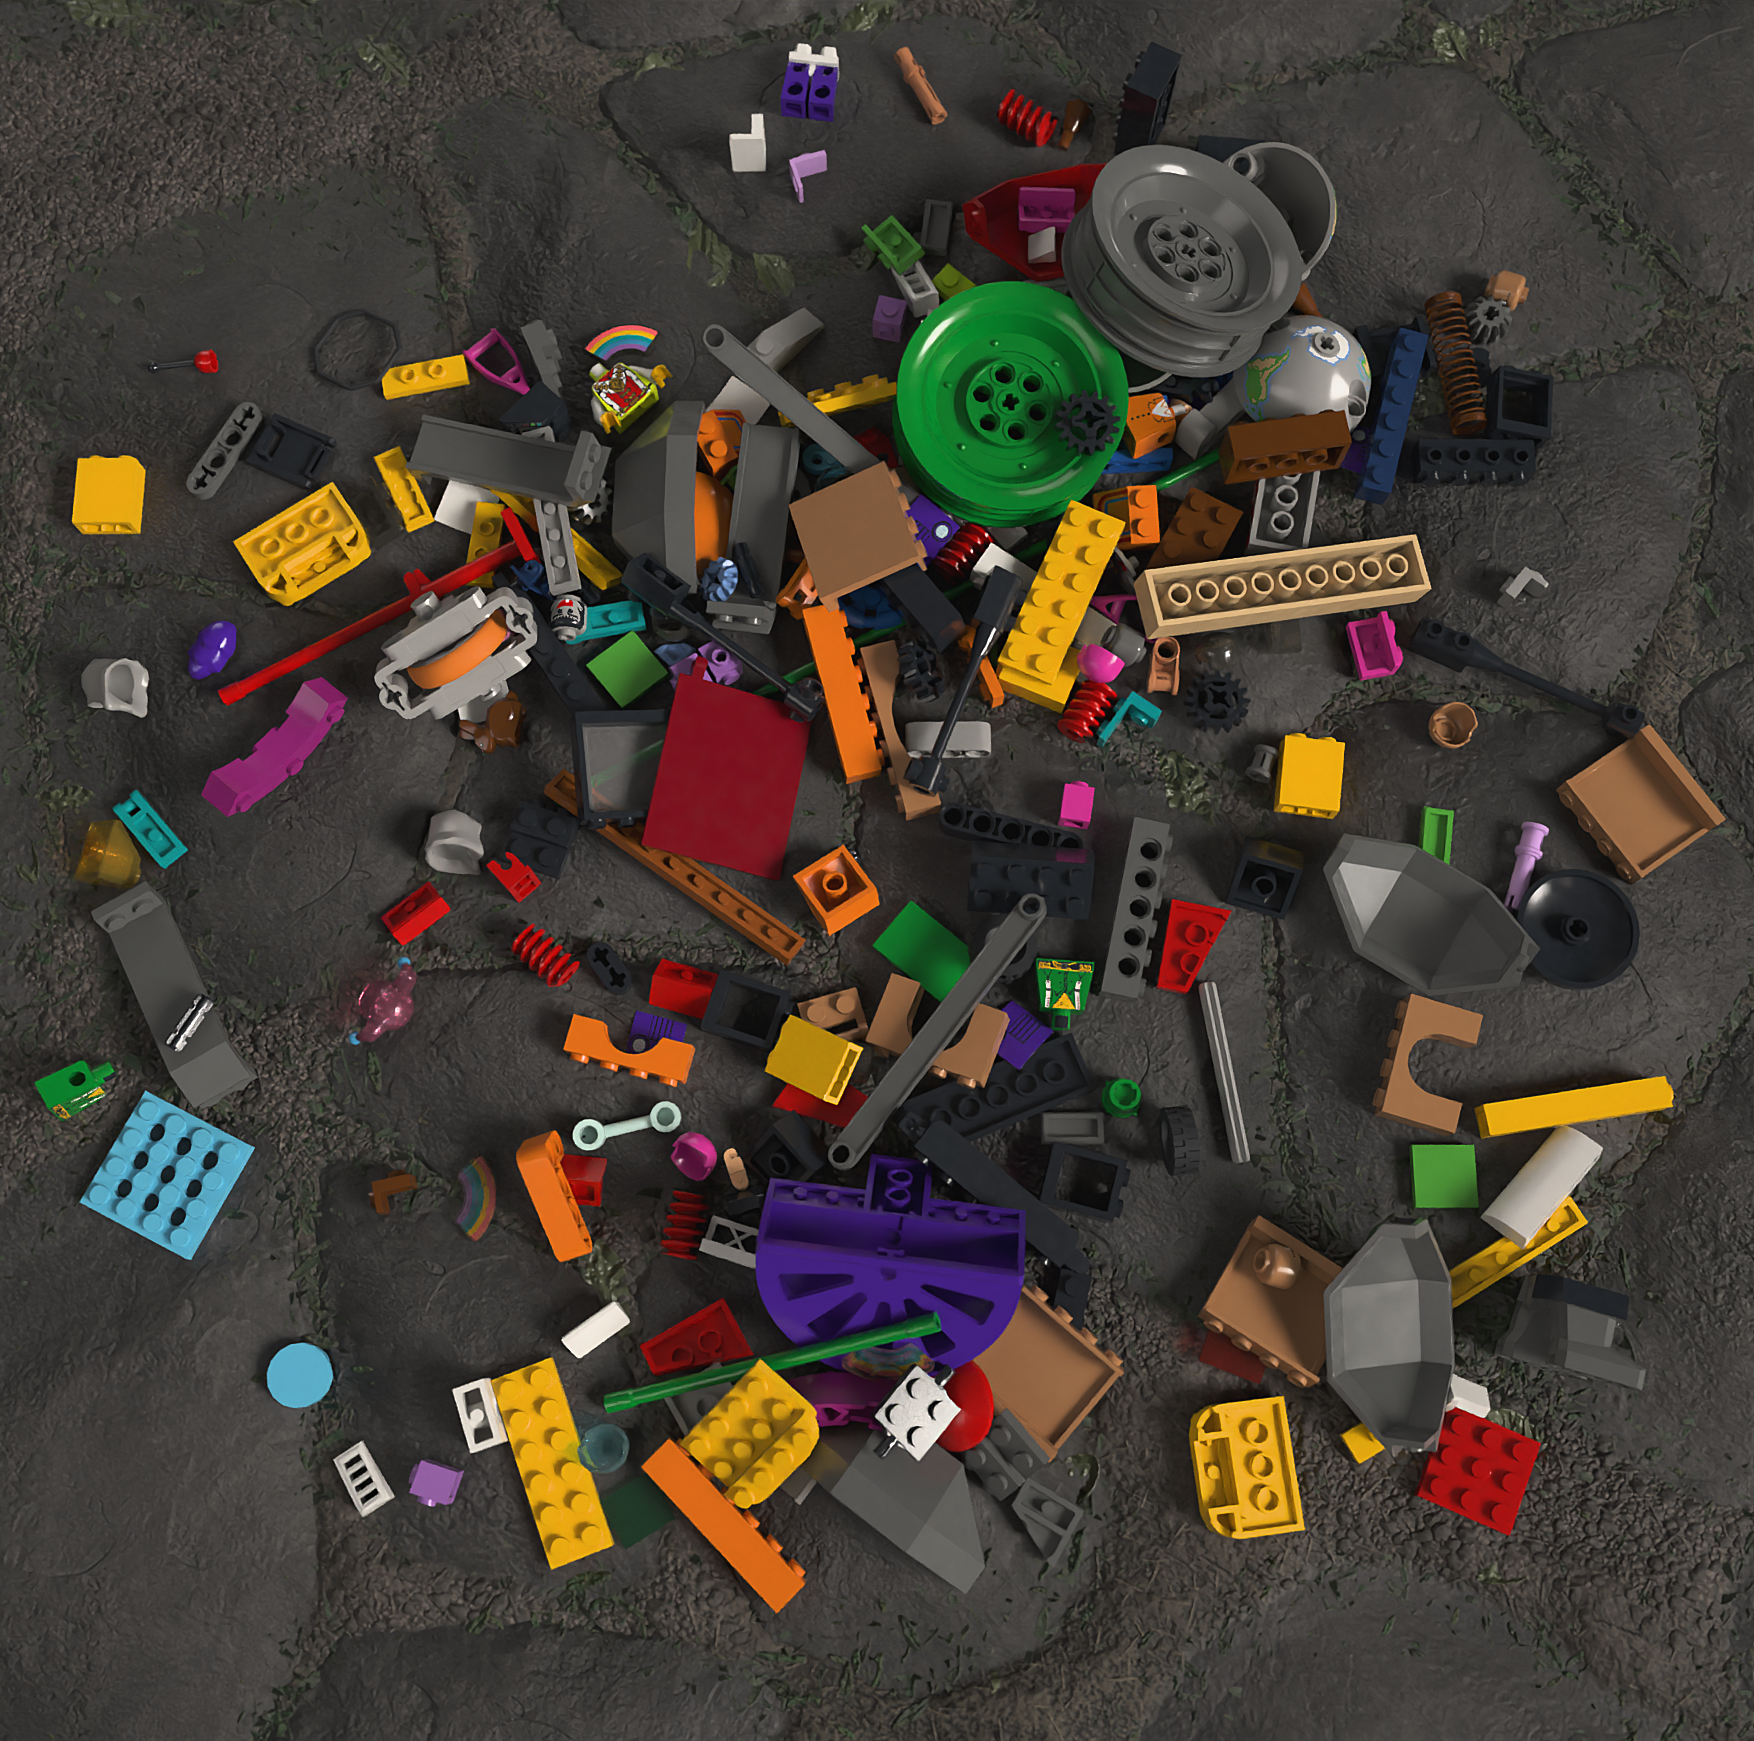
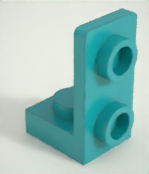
(1141, 712)

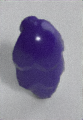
(211, 649)

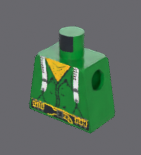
(1062, 989)
(74, 1087)

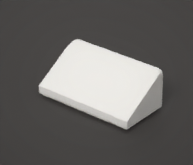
(596, 1329)

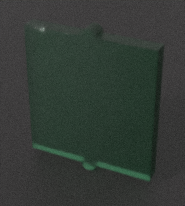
(637, 1510)

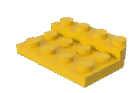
(849, 397)
(305, 546)
(755, 1435)
(1245, 1468)

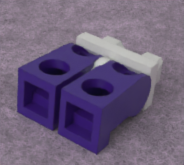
(814, 73)

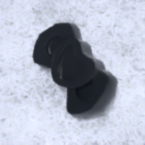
(1482, 364)

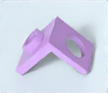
(804, 166)

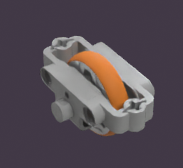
(455, 651)

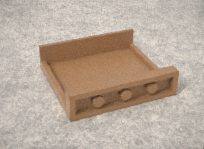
(856, 532)
(1640, 805)
(1273, 1322)
(1047, 1370)

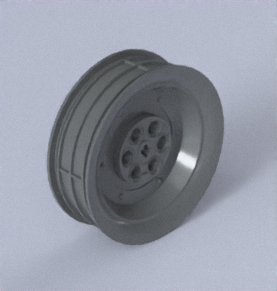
(1180, 261)

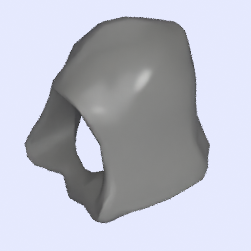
(116, 685)
(454, 843)

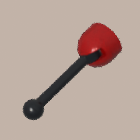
(204, 361)

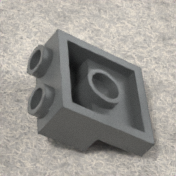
(543, 353)
(1005, 1456)

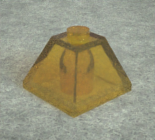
(108, 856)

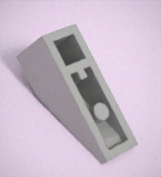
(786, 339)

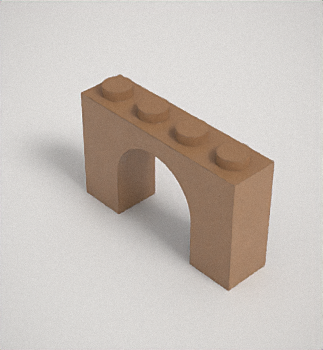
(967, 1061)
(1399, 1095)

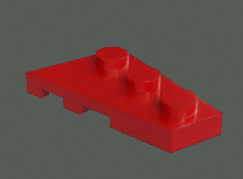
(1186, 943)
(813, 1107)
(697, 1341)

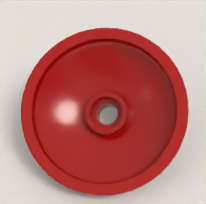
(974, 1397)

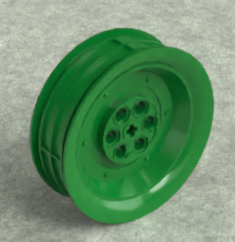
(957, 352)

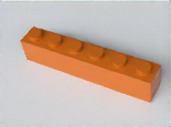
(844, 700)
(725, 1525)

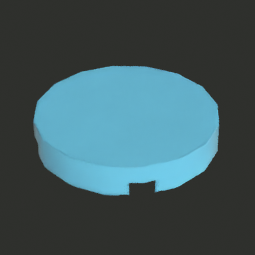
(299, 1375)

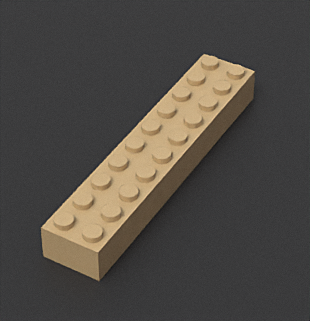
(1280, 586)

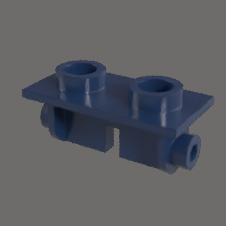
(533, 577)

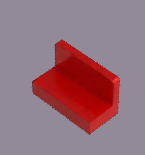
(682, 988)
(585, 1178)

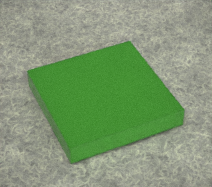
(627, 670)
(1443, 1176)

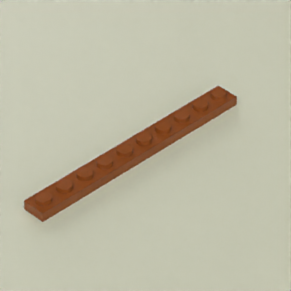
(693, 881)

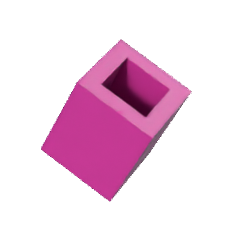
(1076, 805)

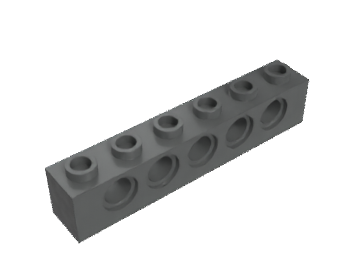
(1113, 983)

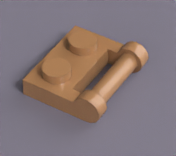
(835, 1011)

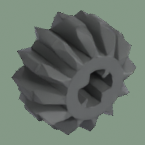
(1487, 320)
(593, 511)

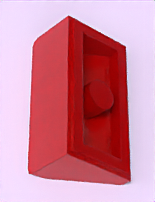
(415, 913)

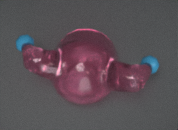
(386, 1004)

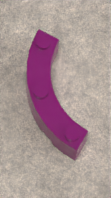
(279, 751)
(842, 1397)

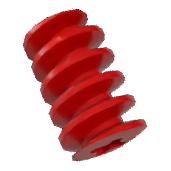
(1025, 120)
(960, 551)
(1084, 710)
(543, 957)
(684, 1226)

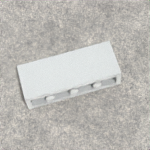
(1542, 1184)

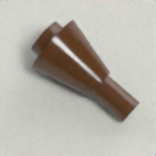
(1076, 114)
(1304, 302)

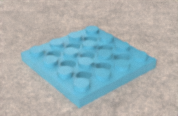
(200, 1210)

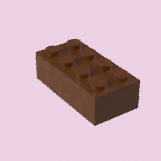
(1284, 446)
(1196, 532)

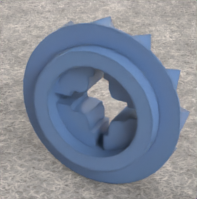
(727, 575)

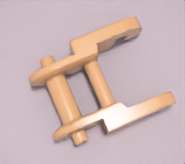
(736, 1169)

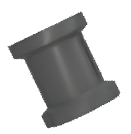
(1262, 772)

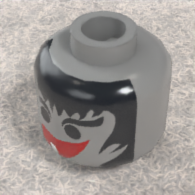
(567, 617)

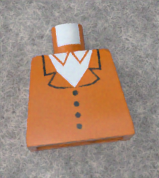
(1150, 423)

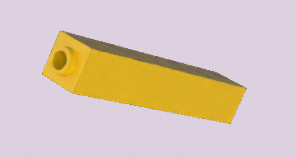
(1574, 1107)

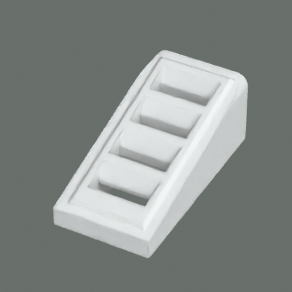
(922, 301)
(385, 1494)

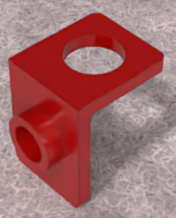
(877, 443)

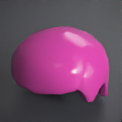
(1099, 664)
(694, 1155)

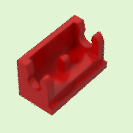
(516, 880)

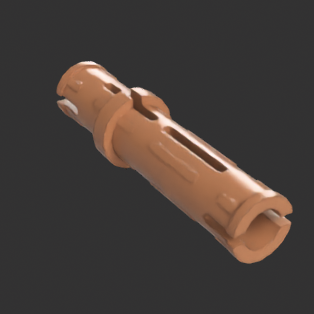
(915, 77)

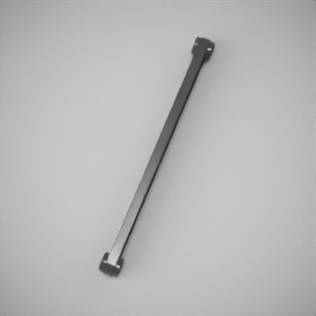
(794, 405)
(937, 1032)

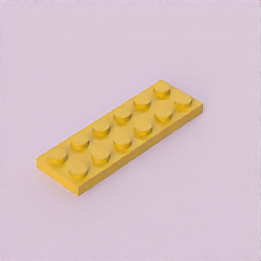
(1061, 592)
(548, 1461)

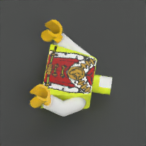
(624, 393)

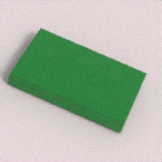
(924, 951)

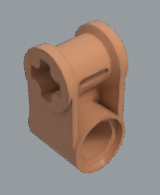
(1164, 672)

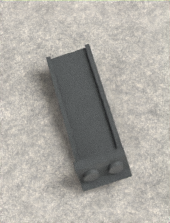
(509, 462)
(762, 521)
(165, 988)

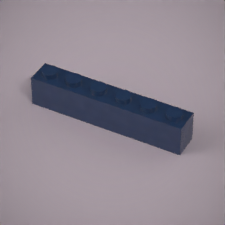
(1391, 416)

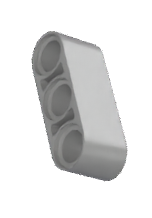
(967, 740)

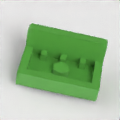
(894, 244)

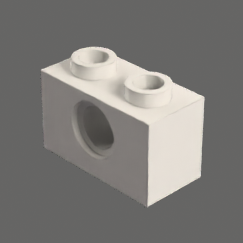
(480, 1415)

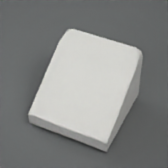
(1042, 246)

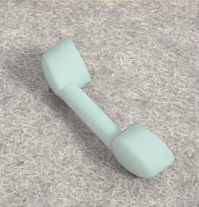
(663, 1117)

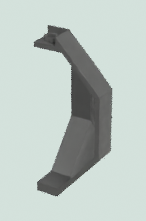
(658, 492)
(1425, 918)
(1393, 1335)
(909, 1501)

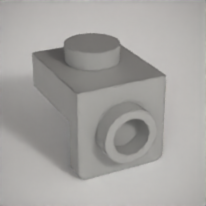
(1528, 580)

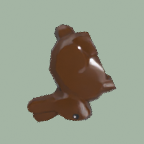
(501, 727)

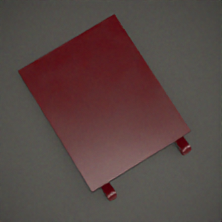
(726, 777)

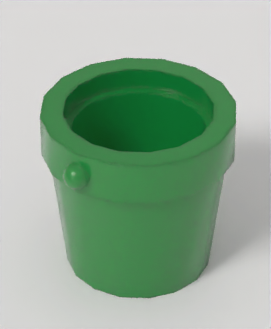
(1121, 1098)

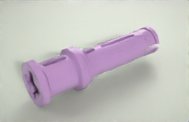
(1527, 854)

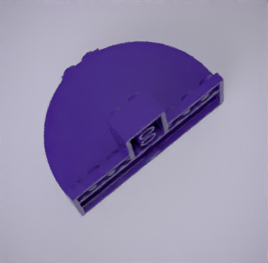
(888, 1253)

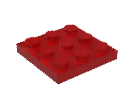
(1478, 1470)

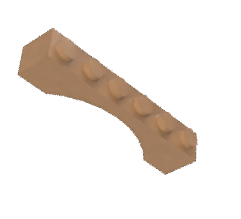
(882, 674)

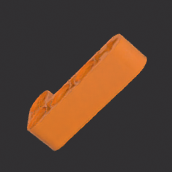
(552, 1196)

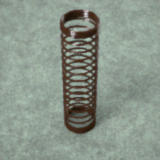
(1455, 421)

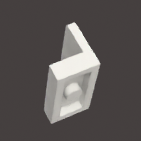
(749, 150)

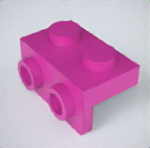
(1045, 209)
(1374, 646)

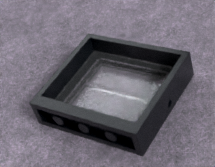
(615, 764)

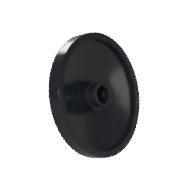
(1601, 922)

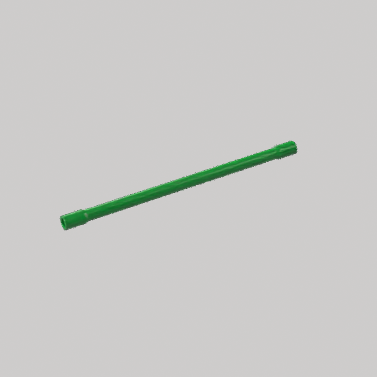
(911, 1328)

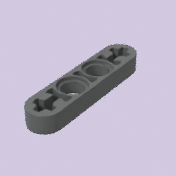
(230, 452)

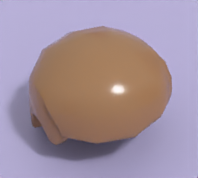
(1452, 725)

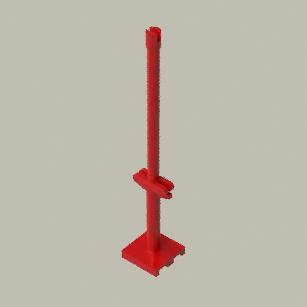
(417, 586)

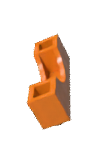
(667, 1060)

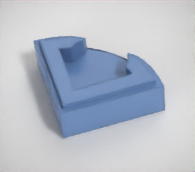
(674, 652)

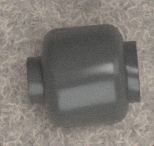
(1124, 643)

